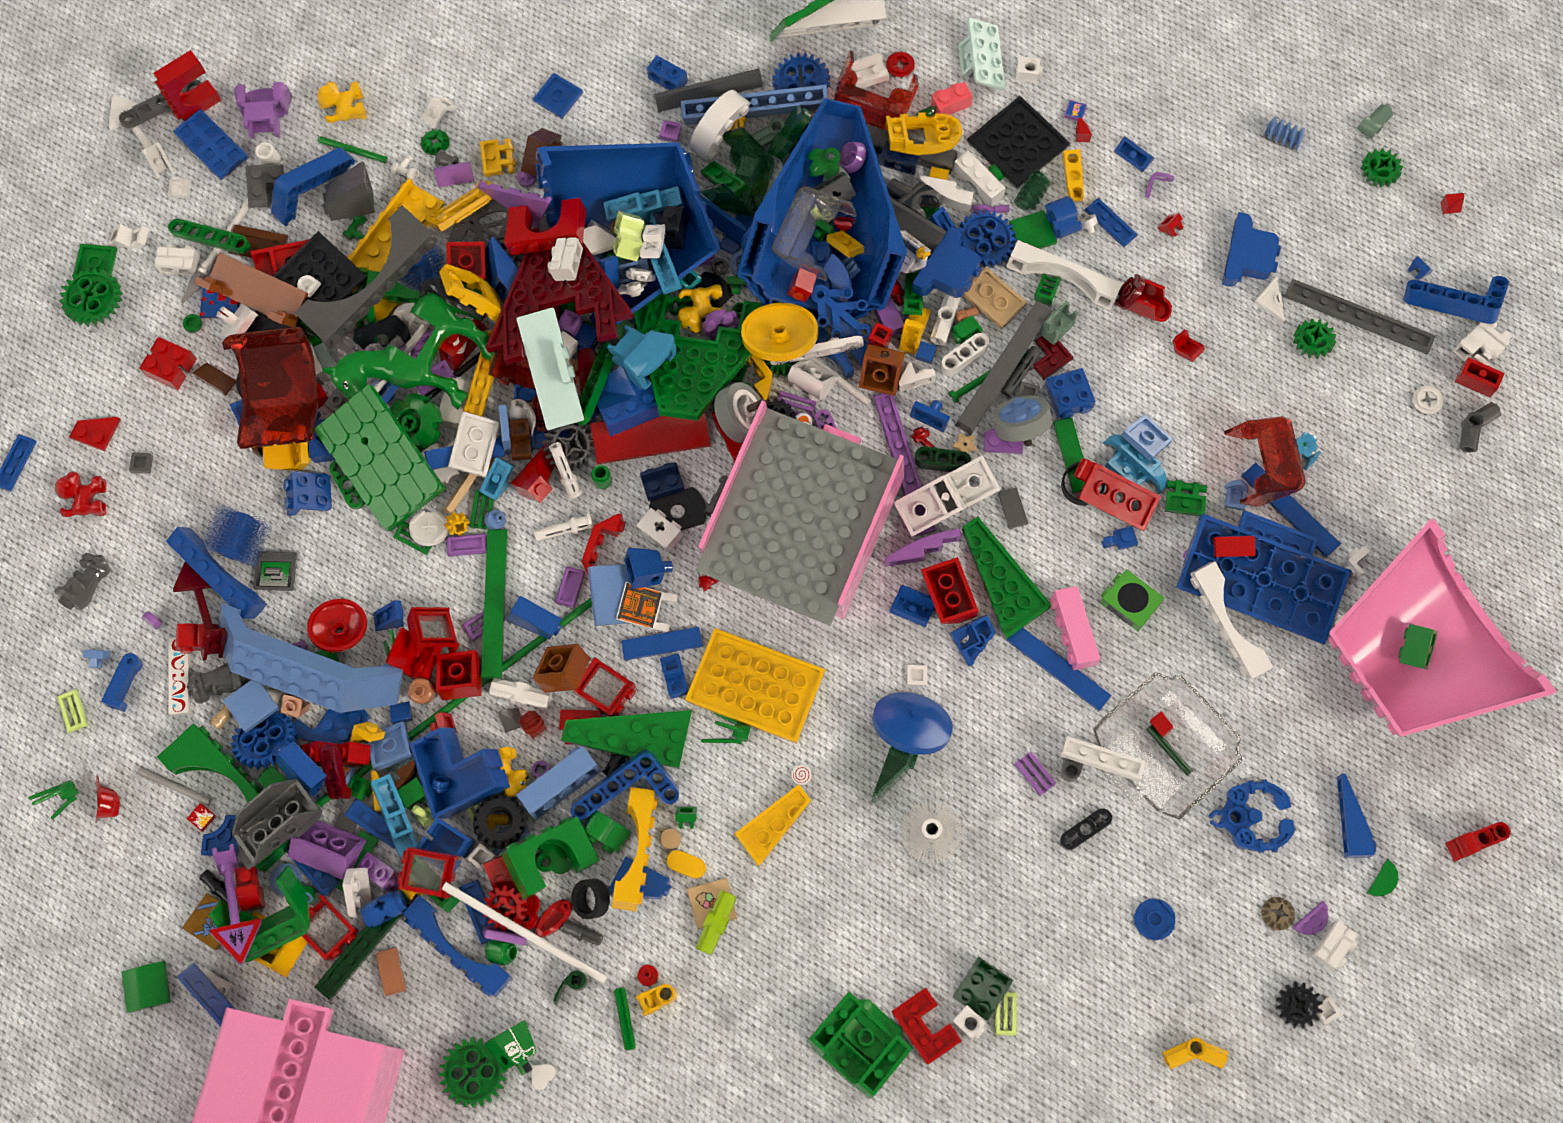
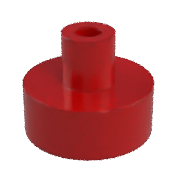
(651, 979)

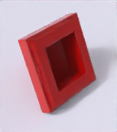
(844, 223)

